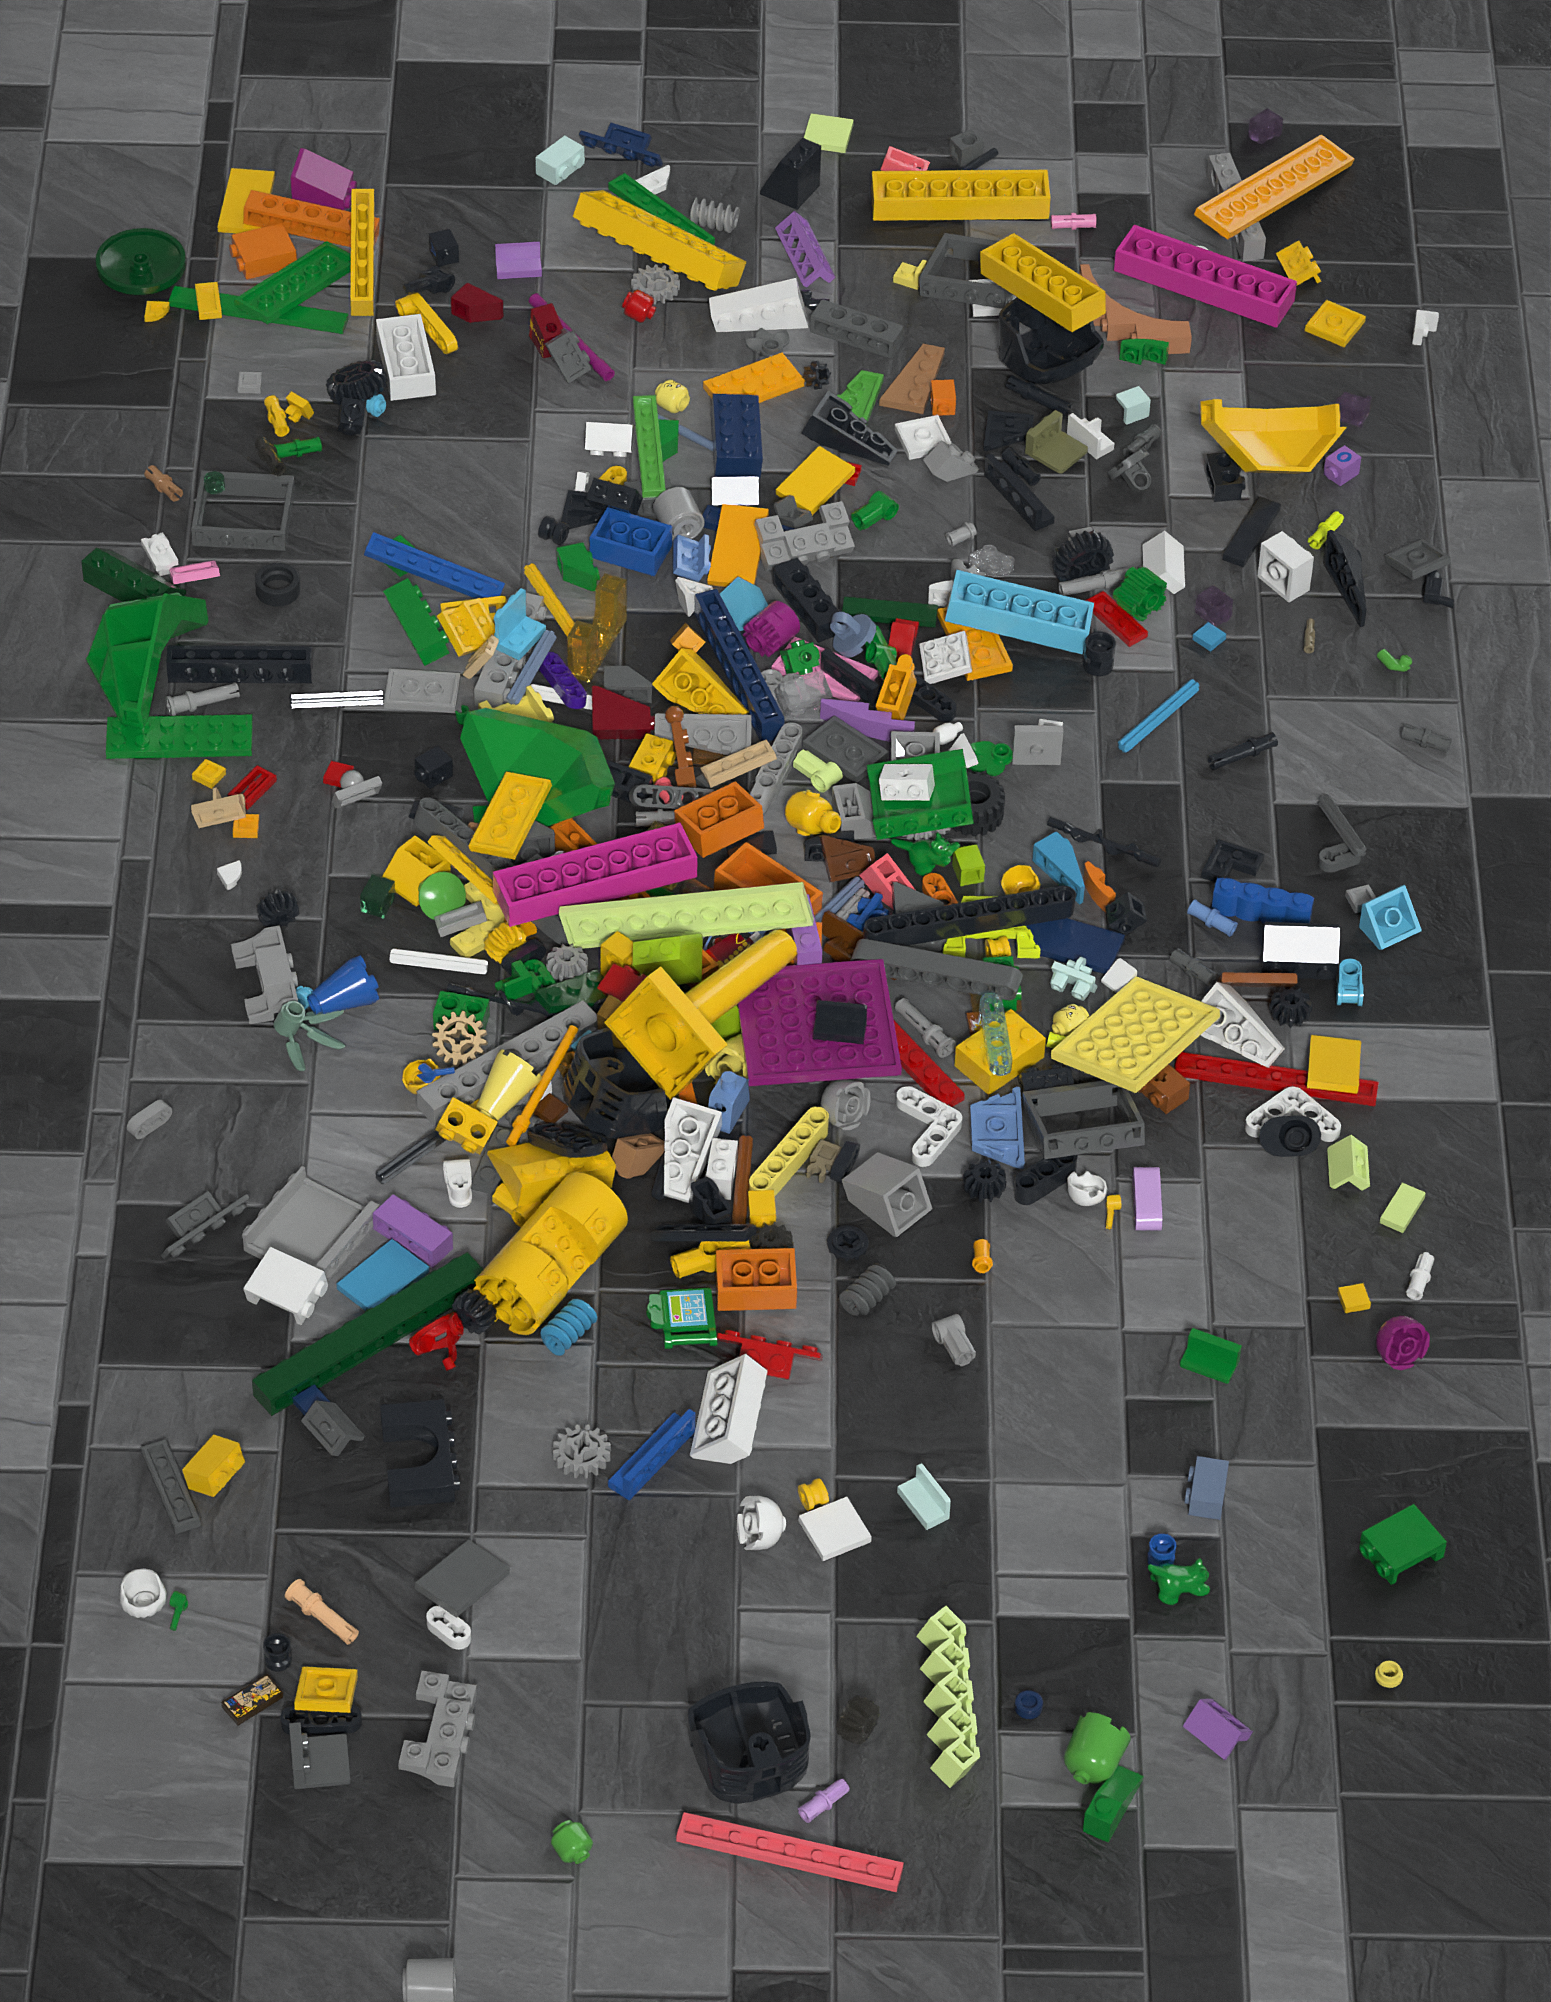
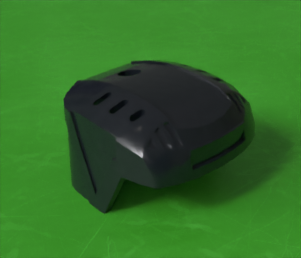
(1052, 358)
(613, 1090)
(740, 1745)

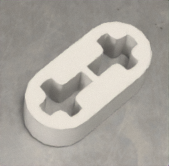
(446, 1630)

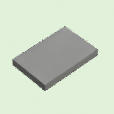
(422, 690)

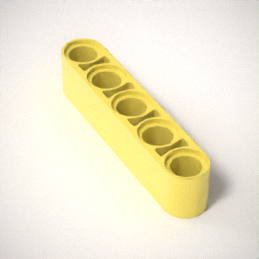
(791, 1152)

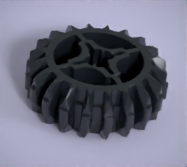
(357, 381)
(1082, 556)

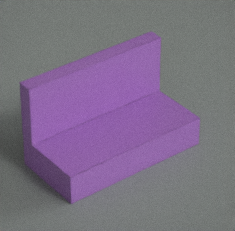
(518, 260)
(1216, 1727)

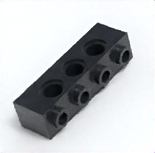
(805, 598)

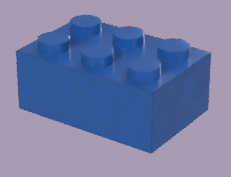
(631, 541)

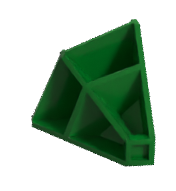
(130, 649)
(541, 749)

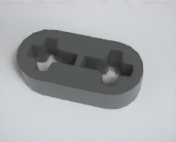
(1337, 858)

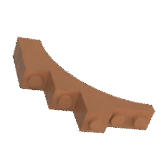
(1123, 324)

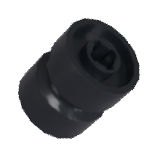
(1099, 654)

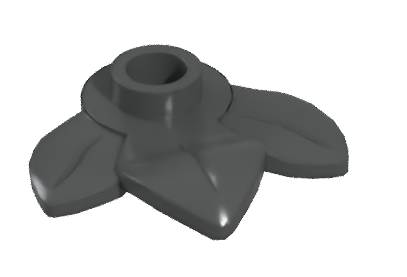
(768, 343)

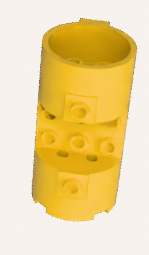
(552, 1251)

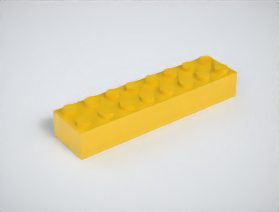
(960, 195)
(659, 240)

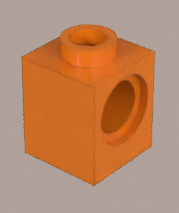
(943, 397)

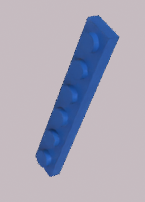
(432, 568)

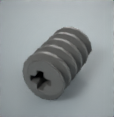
(867, 1290)

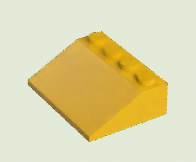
(535, 1172)

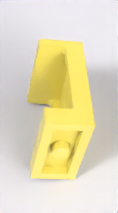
(529, 706)

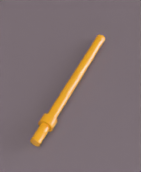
(522, 1121)

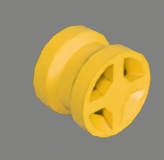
(998, 947)
(813, 1494)

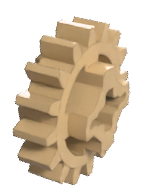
(460, 1028)

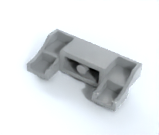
(806, 543)
(274, 973)
(447, 1736)

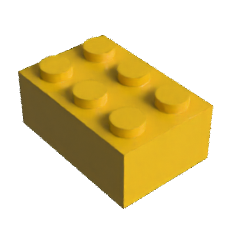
(1026, 1049)

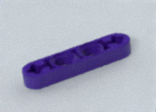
(563, 681)

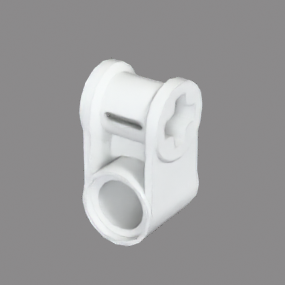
(458, 1180)

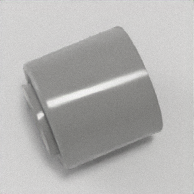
(680, 511)
(429, 1980)

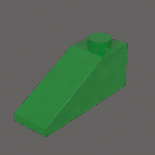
(1111, 1803)

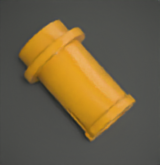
(982, 1260)

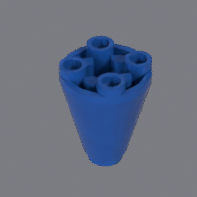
(345, 989)

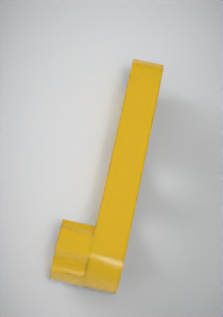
(433, 325)

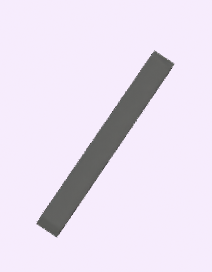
(437, 820)

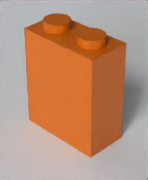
(262, 250)

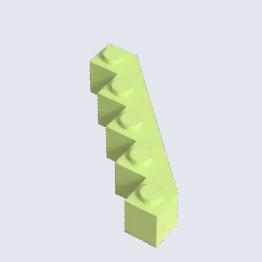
(951, 1696)

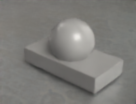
(355, 788)

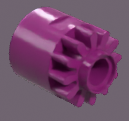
(771, 628)

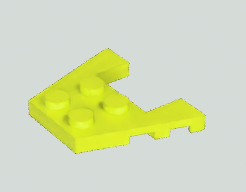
(1024, 938)

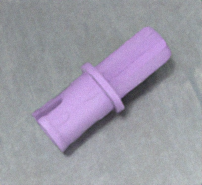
(823, 1800)

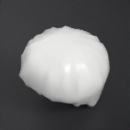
(142, 1593)

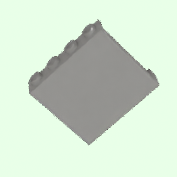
(310, 1225)

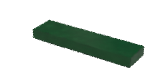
(887, 611)

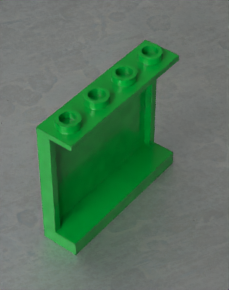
(947, 806)

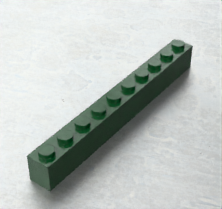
(366, 1334)

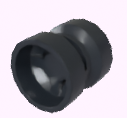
(553, 530)
(277, 1652)

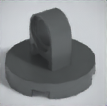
(1130, 468)

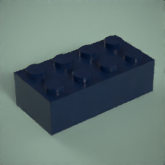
(736, 435)

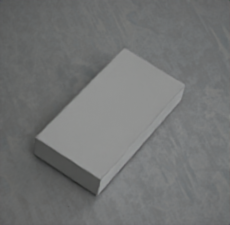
(460, 919)

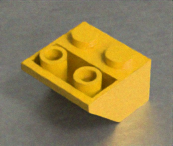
(412, 865)

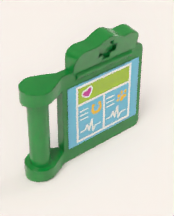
(682, 1312)

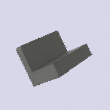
(331, 1426)

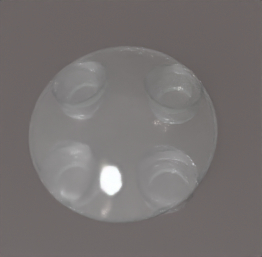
(991, 561)

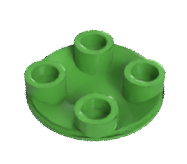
(441, 894)

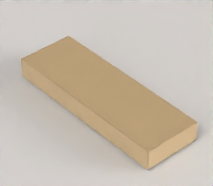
(738, 763)

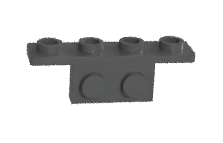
(197, 1218)

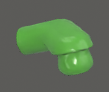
(1394, 664)

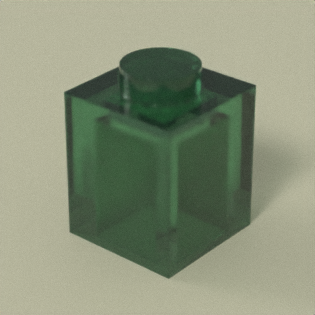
(377, 896)

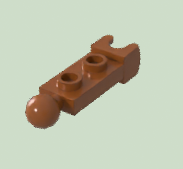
(684, 775)

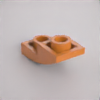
(1095, 884)

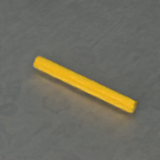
(550, 598)

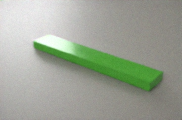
(649, 446)

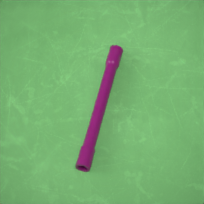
(597, 364)

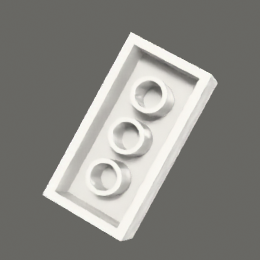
(406, 357)

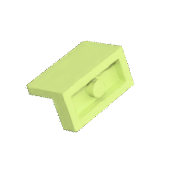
(1348, 1163)

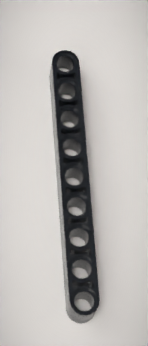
(972, 917)

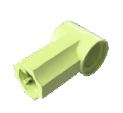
(821, 774)

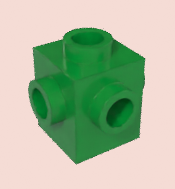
(800, 657)

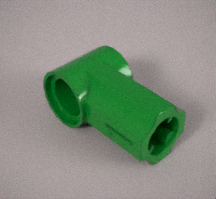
(879, 507)

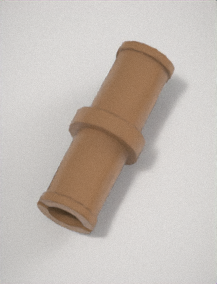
(163, 483)

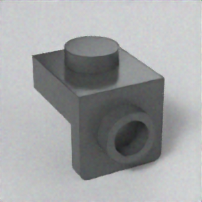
(790, 514)

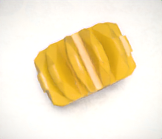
(503, 941)

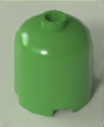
(1095, 1749)

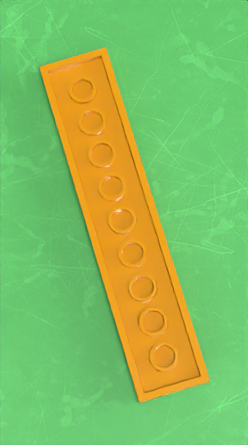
(1273, 187)

